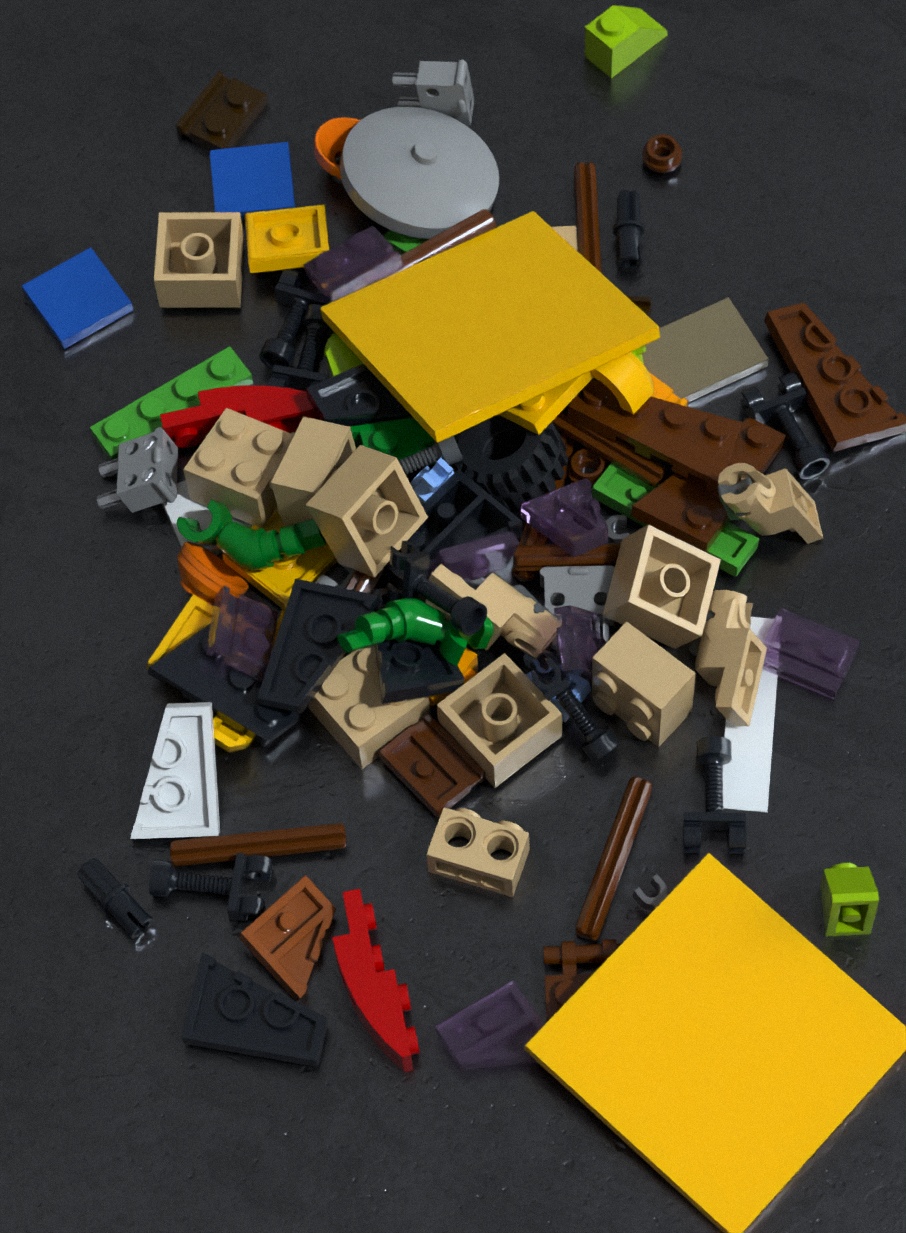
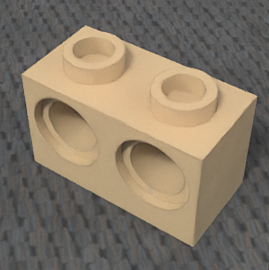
(473, 861)

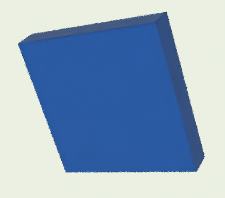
(252, 178)
(77, 298)

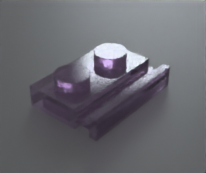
(353, 264)
(242, 633)
(577, 640)
(808, 653)

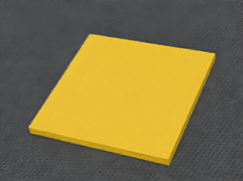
(488, 325)
(720, 1045)

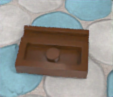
(432, 765)

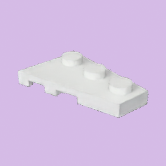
(182, 777)

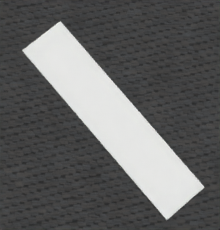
(748, 773)

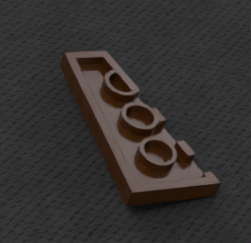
(837, 393)
(675, 433)
(691, 510)

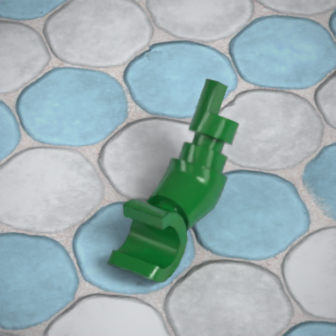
(247, 546)
(417, 622)

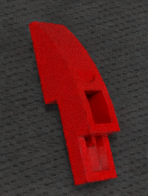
(268, 404)
(371, 988)

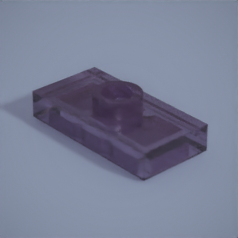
(477, 557)

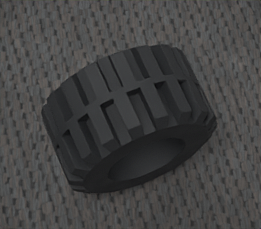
(519, 476)

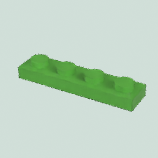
(143, 415)
(622, 490)

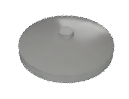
(417, 170)

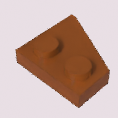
(291, 935)

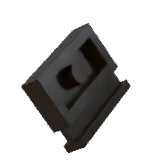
(221, 113)

